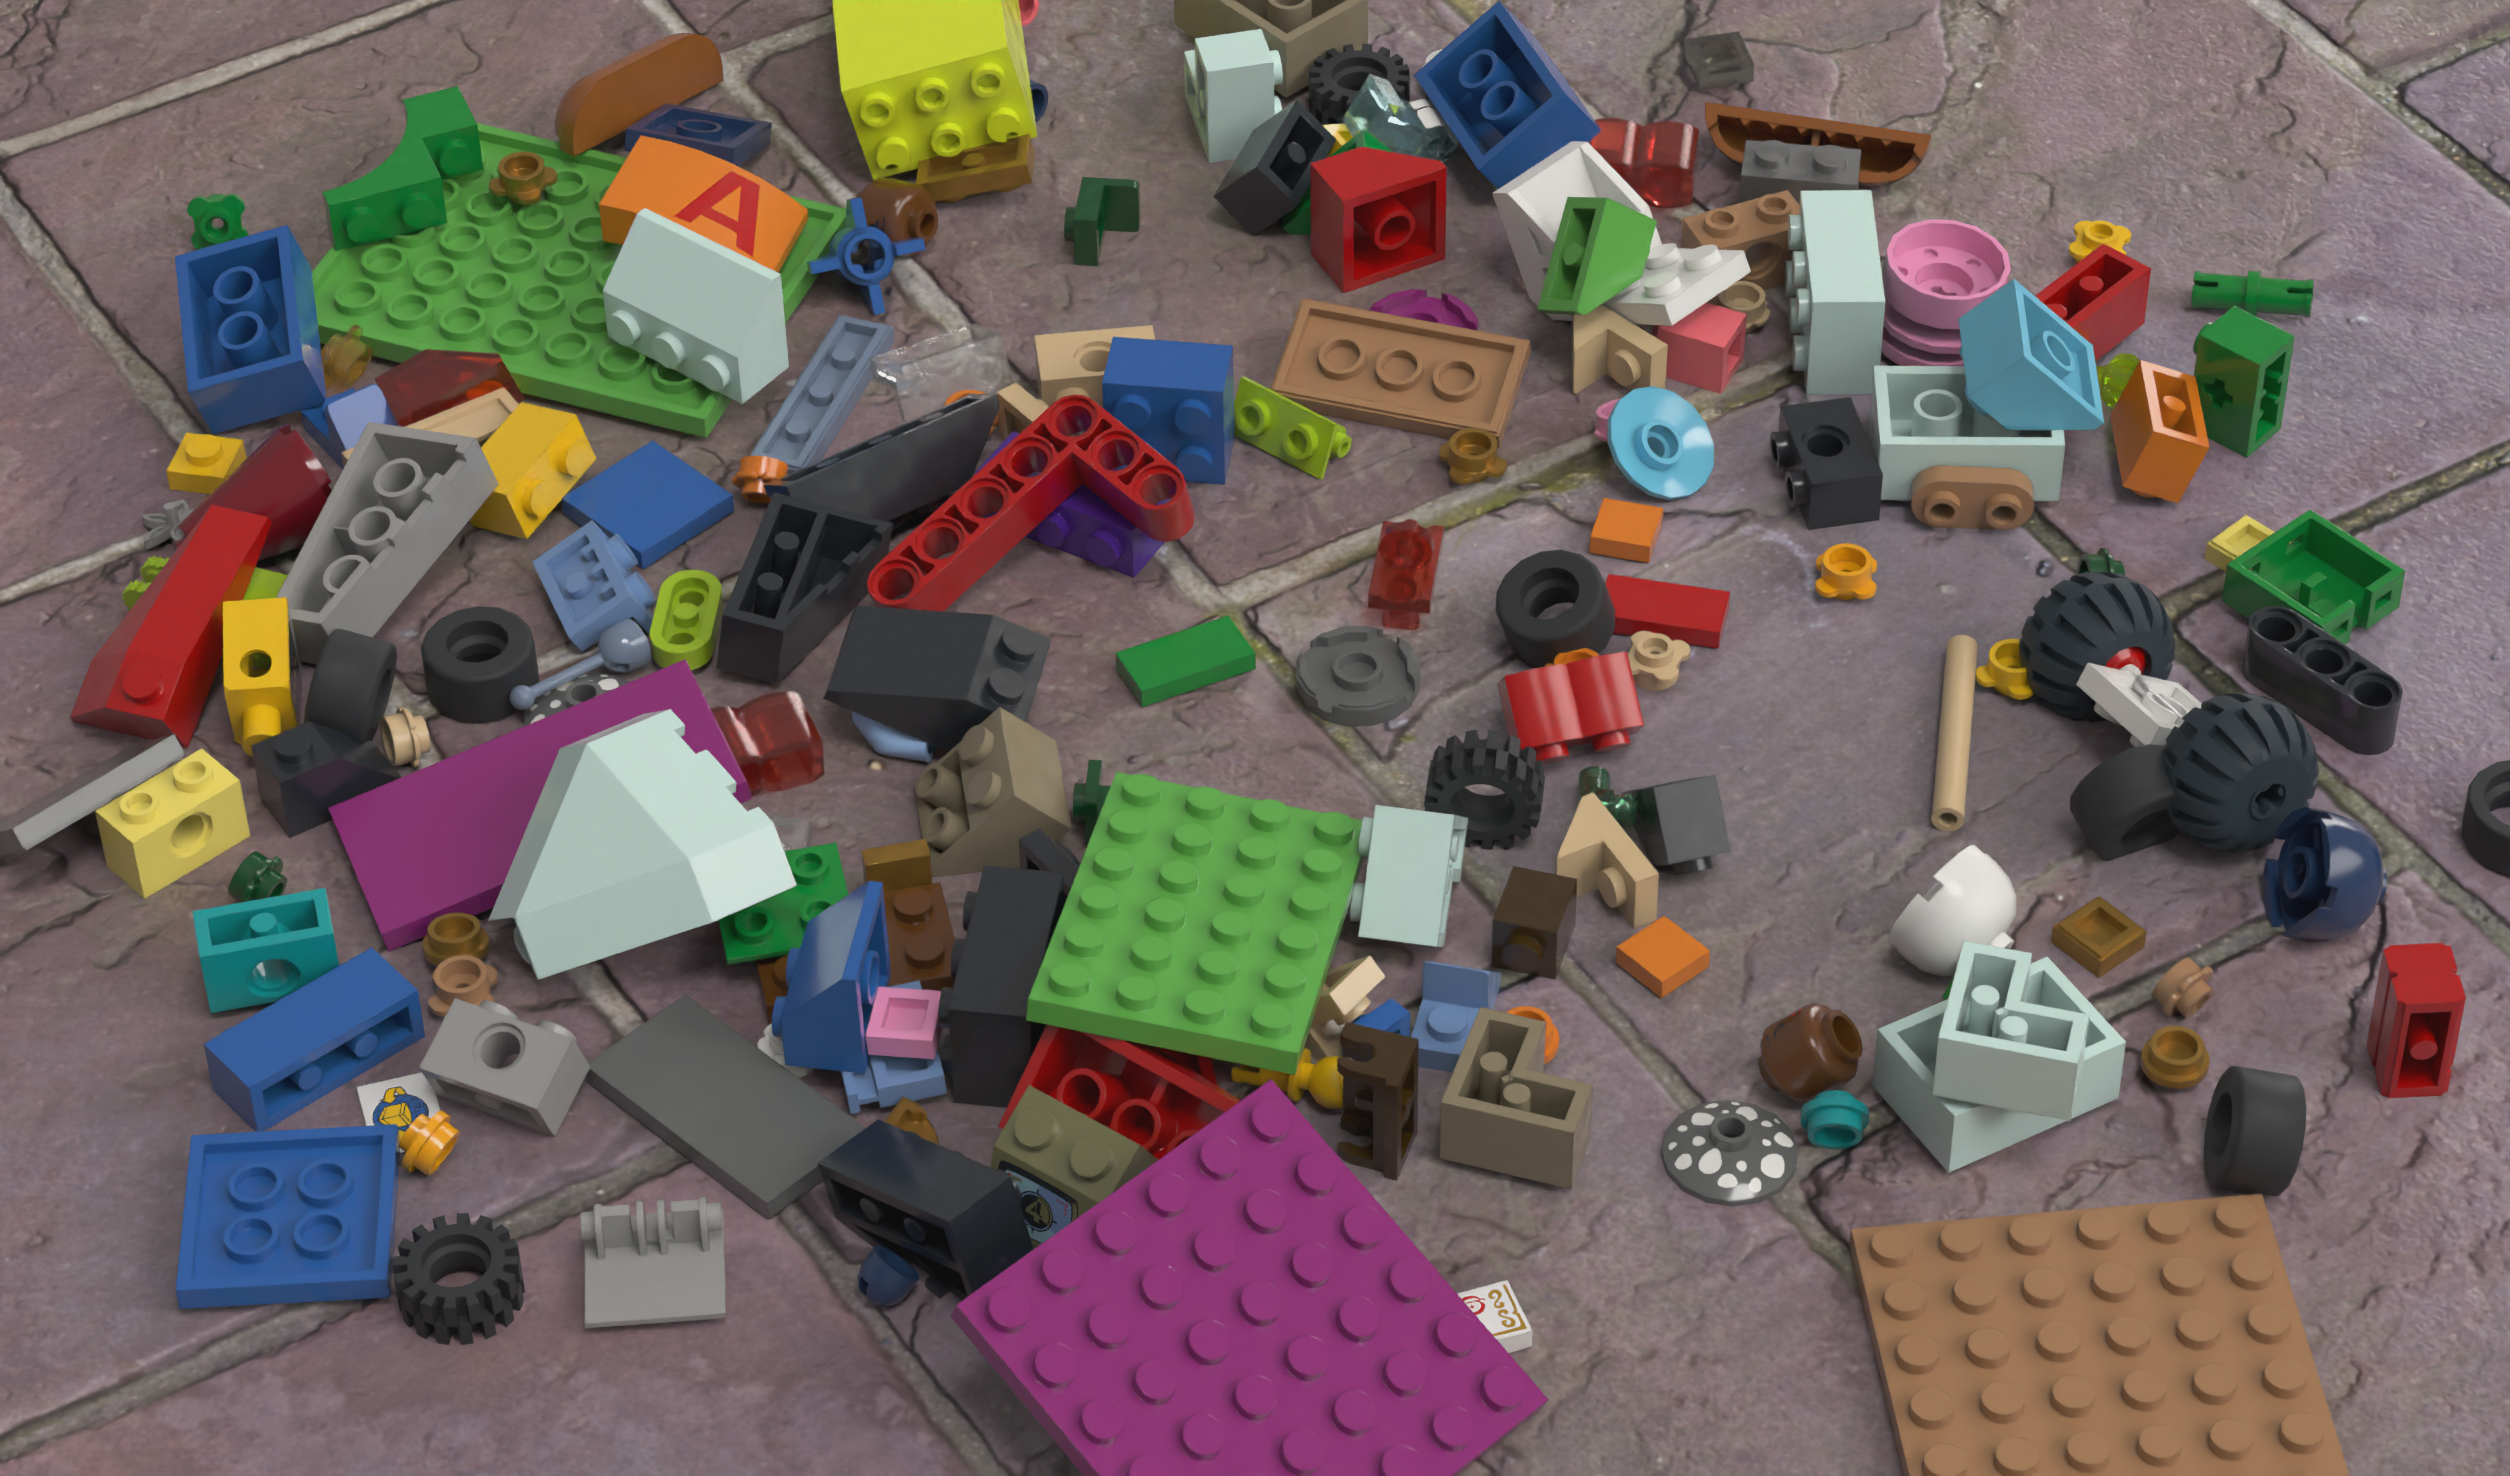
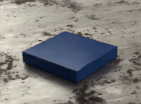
(649, 502)

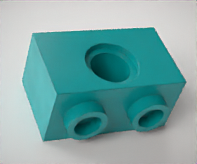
(264, 948)

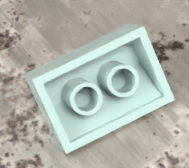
(697, 308)

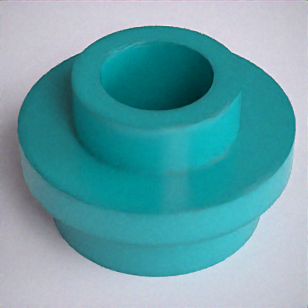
(1834, 1119)

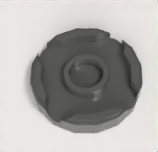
(1357, 676)

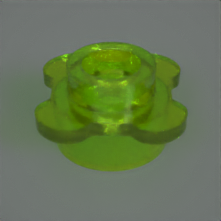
(2115, 376)

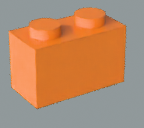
(2159, 432)

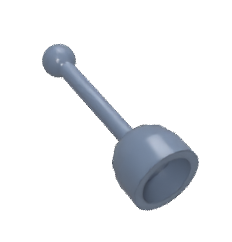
(617, 651)

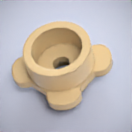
(1656, 660)

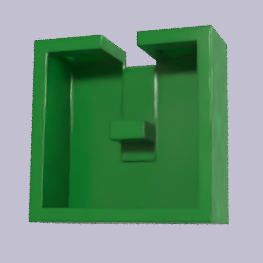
(2318, 575)

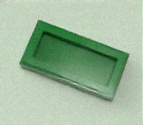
(1185, 661)

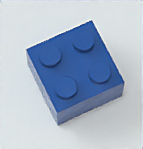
(1175, 401)

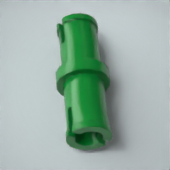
(2253, 293)

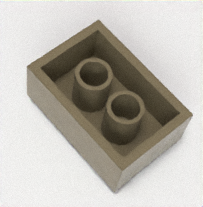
(1293, 27)

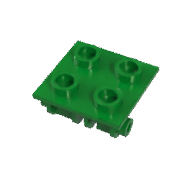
(781, 920)

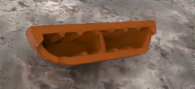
(635, 87)
(1885, 152)

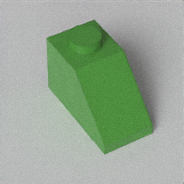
(1595, 255)

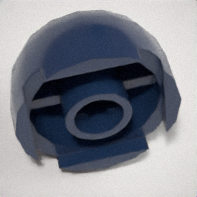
(2324, 876)

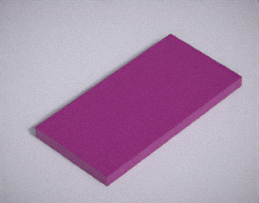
(453, 828)

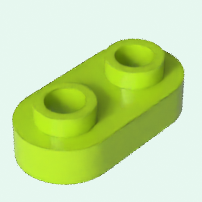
(686, 619)

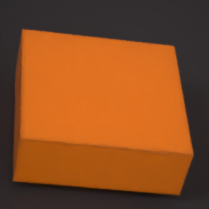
(1626, 530)
(1662, 956)

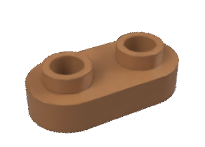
(1972, 497)

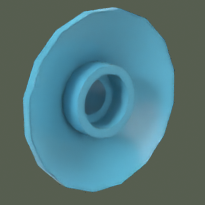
(1660, 443)

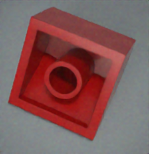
(1376, 215)

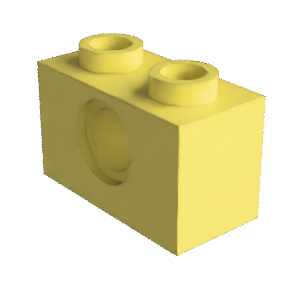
(173, 823)

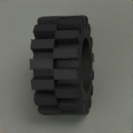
(1340, 76)
(1487, 764)
(462, 1307)

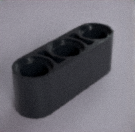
(2322, 680)

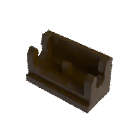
(1378, 1097)

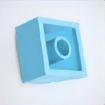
(2028, 365)

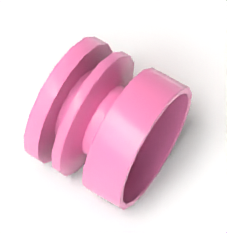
(1930, 281)

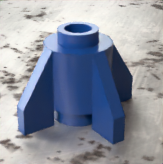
(879, 258)

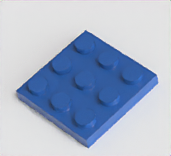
(289, 1216)

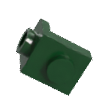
(1101, 207)

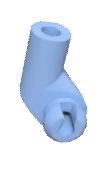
(892, 741)

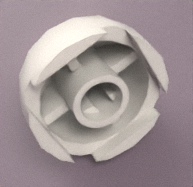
(1966, 904)

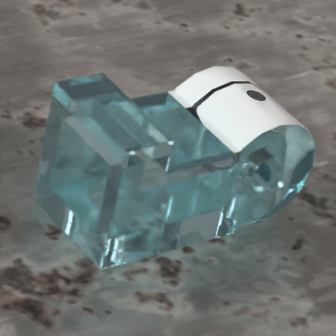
(1400, 125)

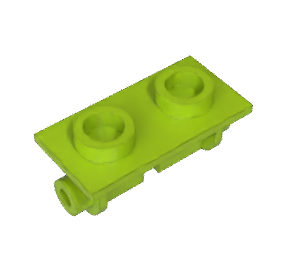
(1287, 429)

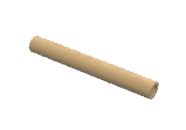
(1954, 733)

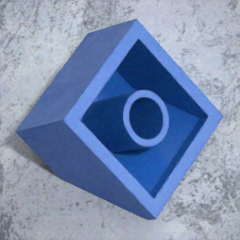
(835, 984)

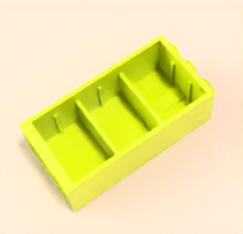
(931, 77)

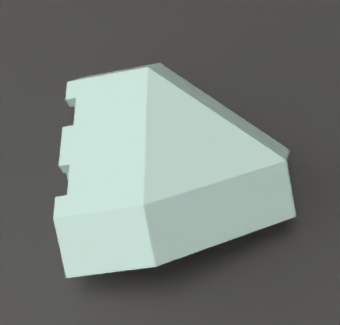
(634, 848)

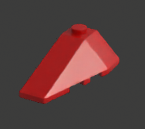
(169, 645)
(1123, 1087)

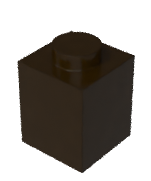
(1534, 922)

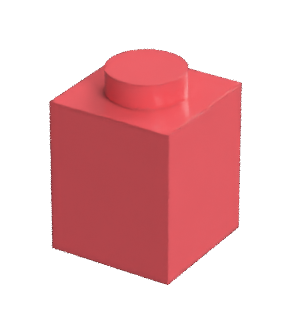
(1704, 346)

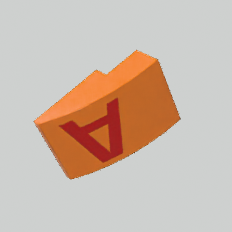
(705, 198)

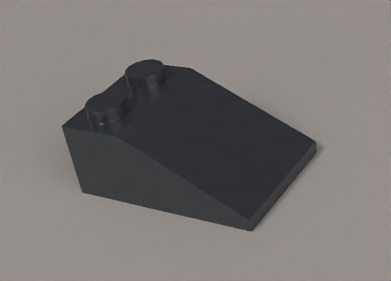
(935, 670)

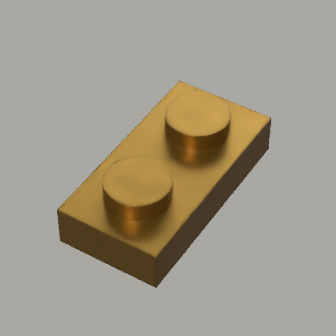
(979, 170)

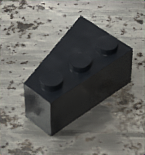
(797, 584)
(928, 1206)

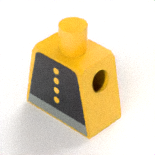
(261, 699)

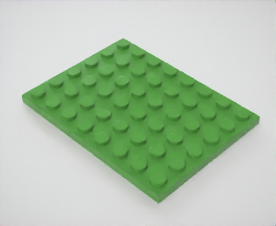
(529, 289)

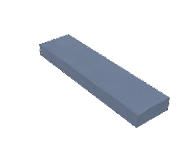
(825, 393)

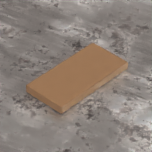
(1400, 371)

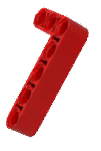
(1027, 501)

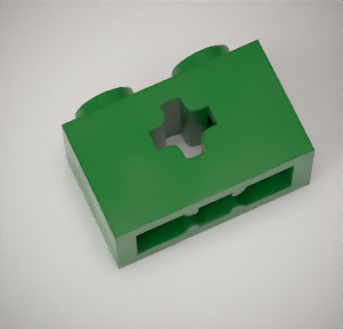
(2242, 379)

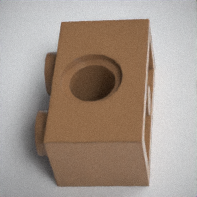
(1751, 226)

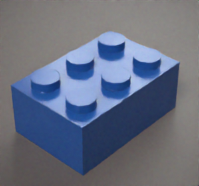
(1504, 97)
(250, 329)

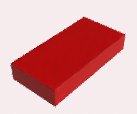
(1669, 609)

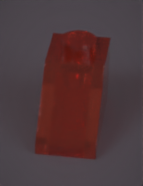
(441, 381)

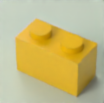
(536, 463)

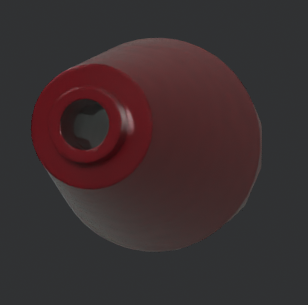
(276, 482)

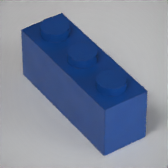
(314, 1040)

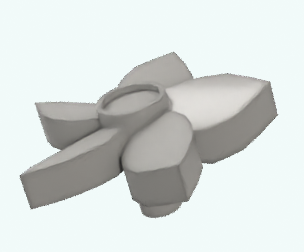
(165, 525)

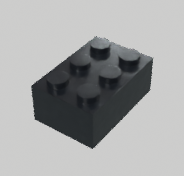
(994, 973)

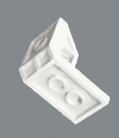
(1673, 277)

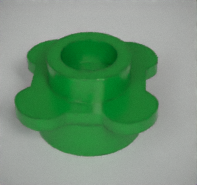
(205, 210)

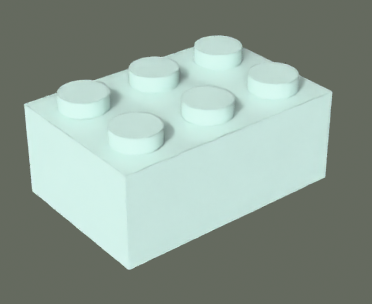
(1836, 291)
(1926, 422)
(1968, 1131)

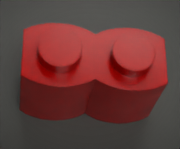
(1572, 706)

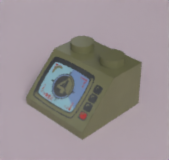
(1062, 1162)

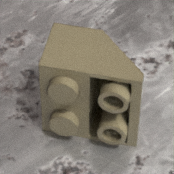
(990, 795)

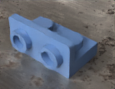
(594, 584)

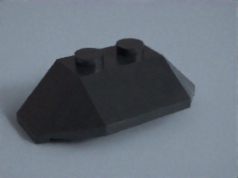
(902, 467)

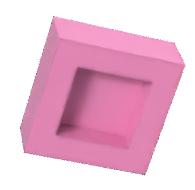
(904, 1023)

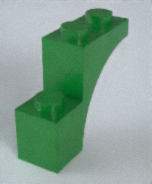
(407, 187)

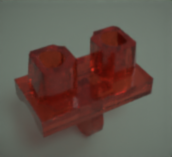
(1405, 572)

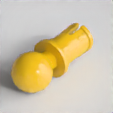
(1320, 1079)

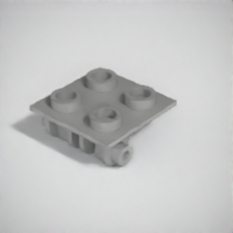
(654, 1264)

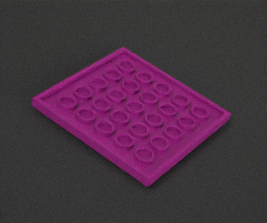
(1247, 1322)

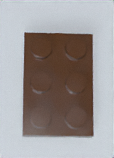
(917, 941)

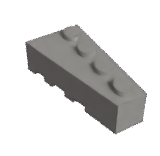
(382, 529)

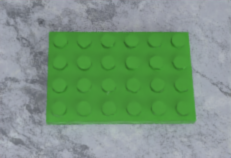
(1200, 923)

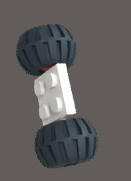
(2233, 761)

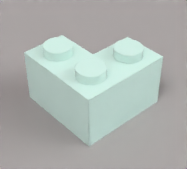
(1231, 89)
(1408, 874)
(1999, 1046)

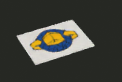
(398, 1101)

